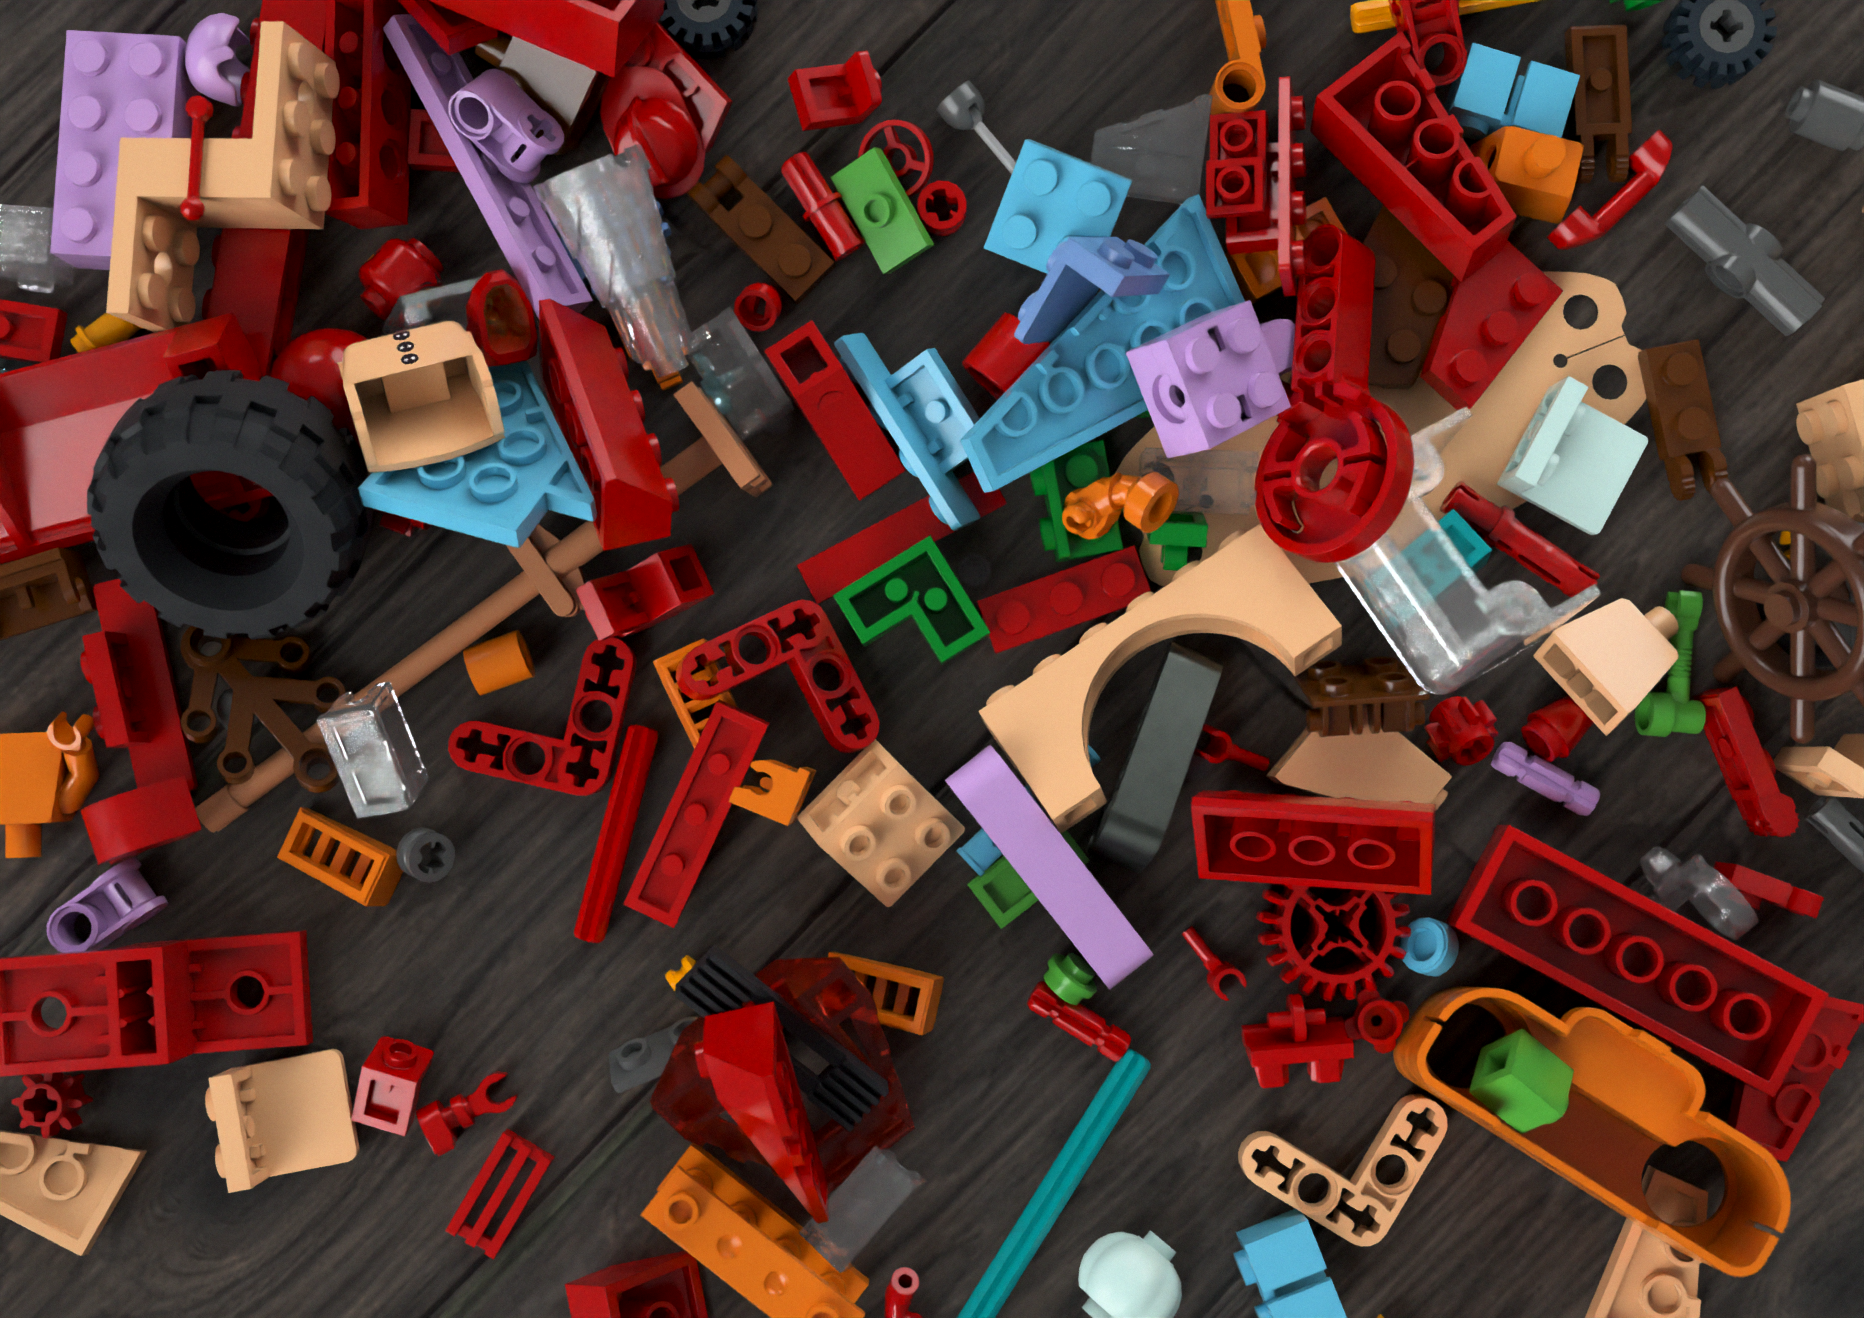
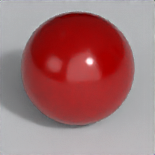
(313, 370)

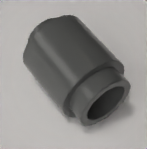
(1827, 115)

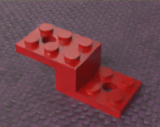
(153, 1002)

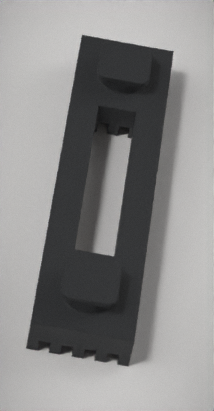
(841, 1090)

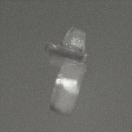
(1704, 887)

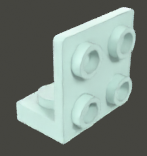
(1573, 458)

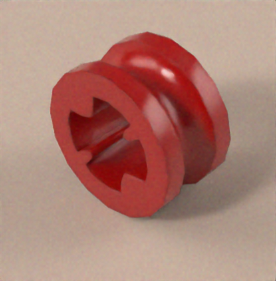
(953, 196)

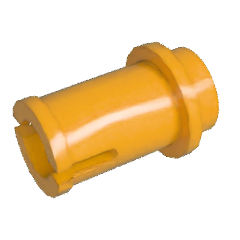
(103, 332)

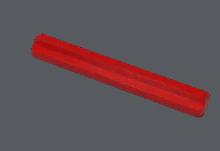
(616, 833)

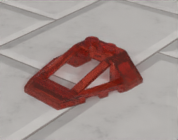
(827, 995)

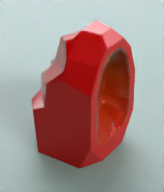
(501, 319)

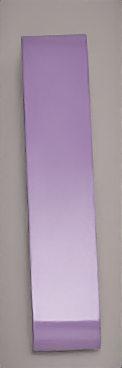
(1049, 866)

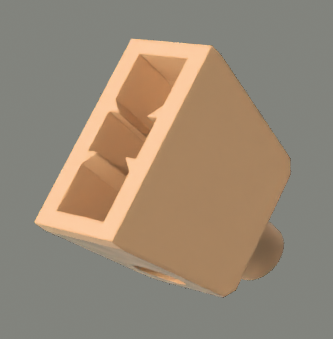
(1610, 659)

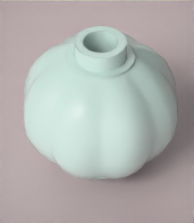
(1130, 1277)

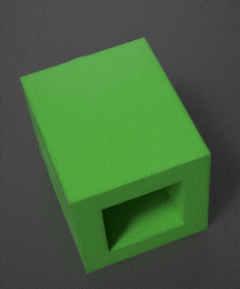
(1522, 1081)

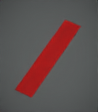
(886, 539)

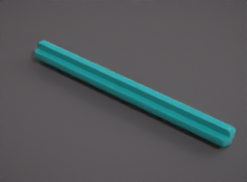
(1057, 1187)

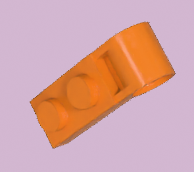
(1243, 40)

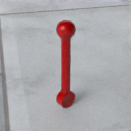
(201, 111)

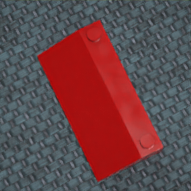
(67, 407)

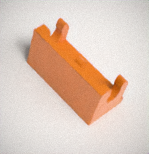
(786, 792)

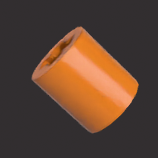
(499, 662)

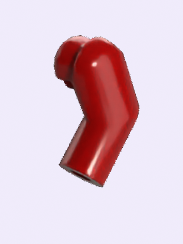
(900, 1294)

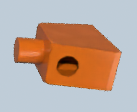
(1532, 170)

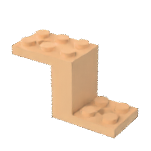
(245, 183)

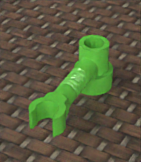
(1672, 710)

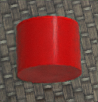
(1001, 357)

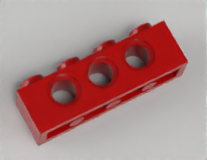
(368, 116)

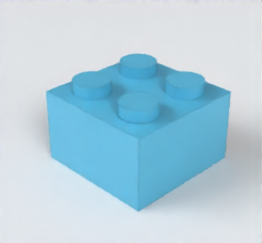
(1053, 200)

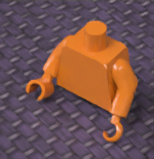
(44, 781)

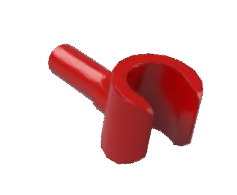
(1223, 748)
(1215, 967)

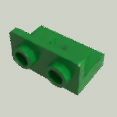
(1055, 481)

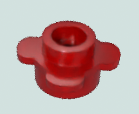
(1392, 1019)

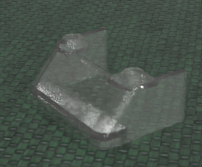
(1430, 597)

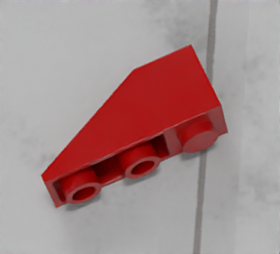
(834, 410)

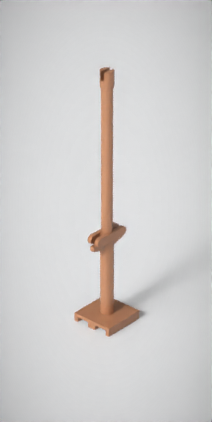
(549, 569)

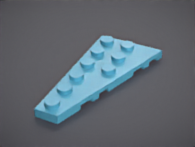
(1084, 376)

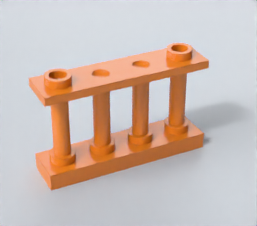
(750, 1242)

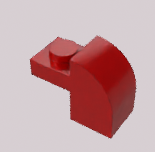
(645, 593)
(141, 820)

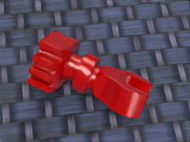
(440, 1122)

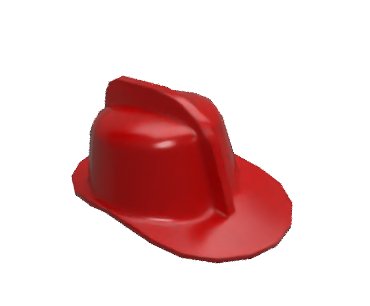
(650, 111)

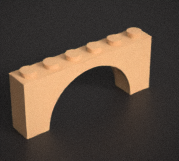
(1238, 592)

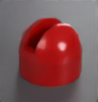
(748, 302)

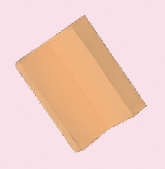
(1827, 770)

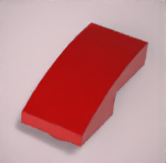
(1237, 164)

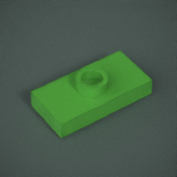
(882, 210)

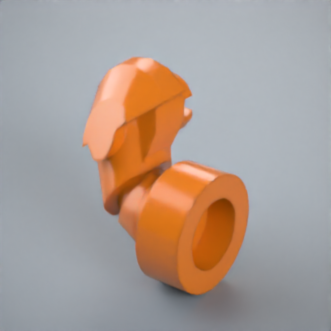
(1097, 507)

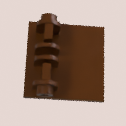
(1379, 683)

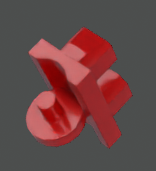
(1297, 1037)

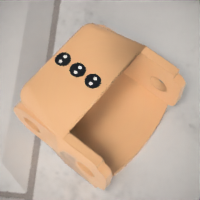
(420, 397)

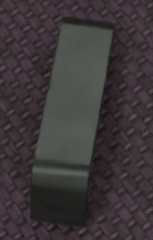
(1157, 759)

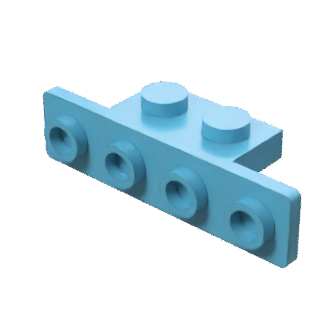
(924, 416)

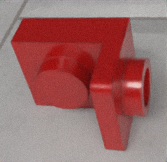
(391, 1085)

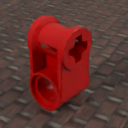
(1427, 24)

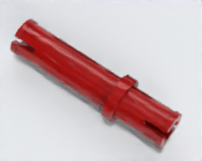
(1505, 532)

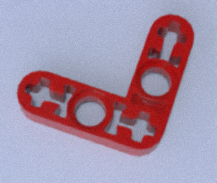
(801, 657)
(558, 752)

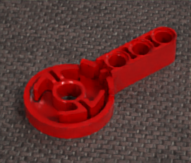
(1337, 415)

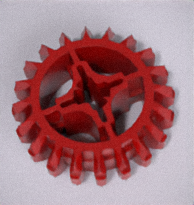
(1352, 904)

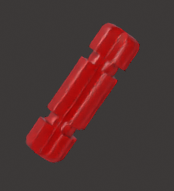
(1079, 1022)

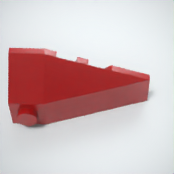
(760, 1091)

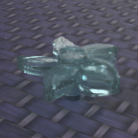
(714, 386)

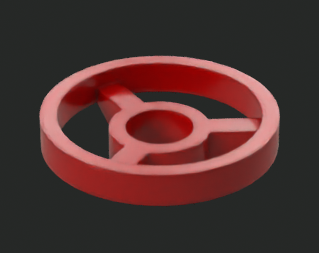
(895, 144)

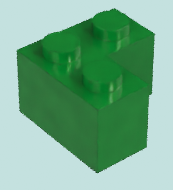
(918, 588)

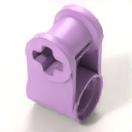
(504, 123)
(112, 903)

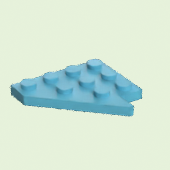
(499, 488)

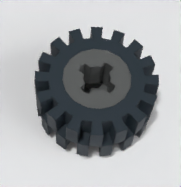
(709, 24)
(1709, 52)

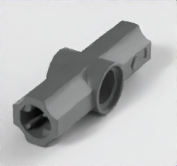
(1744, 261)

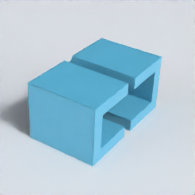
(1481, 93)
(1287, 1269)

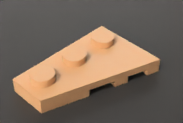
(63, 1186)
(1646, 1273)

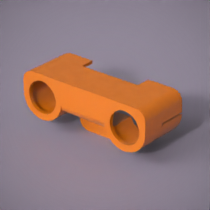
(1621, 1108)

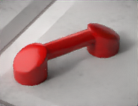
(1649, 164)

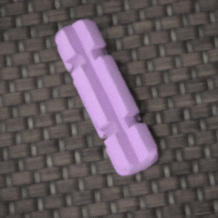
(1545, 778)

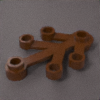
(256, 698)

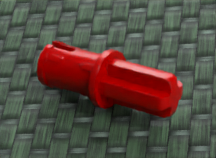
(822, 206)

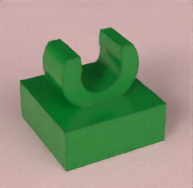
(1175, 536)

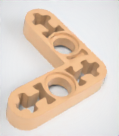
(1363, 1186)

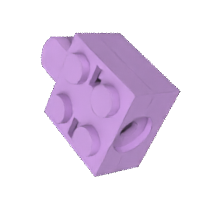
(1214, 377)

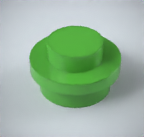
(1070, 978)

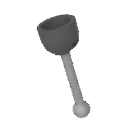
(965, 111)

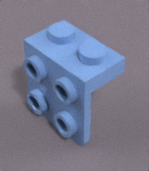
(1076, 274)

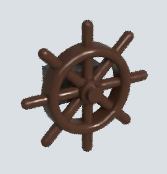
(1812, 596)

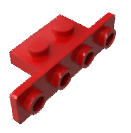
(1284, 205)
(136, 687)

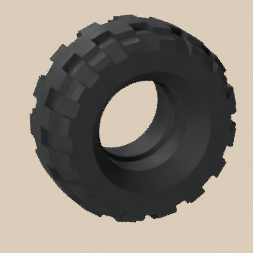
(211, 566)

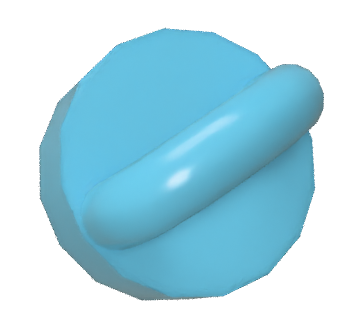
(1430, 947)

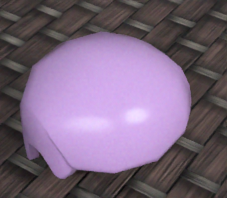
(212, 58)

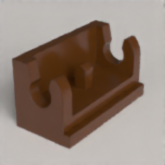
(43, 591)

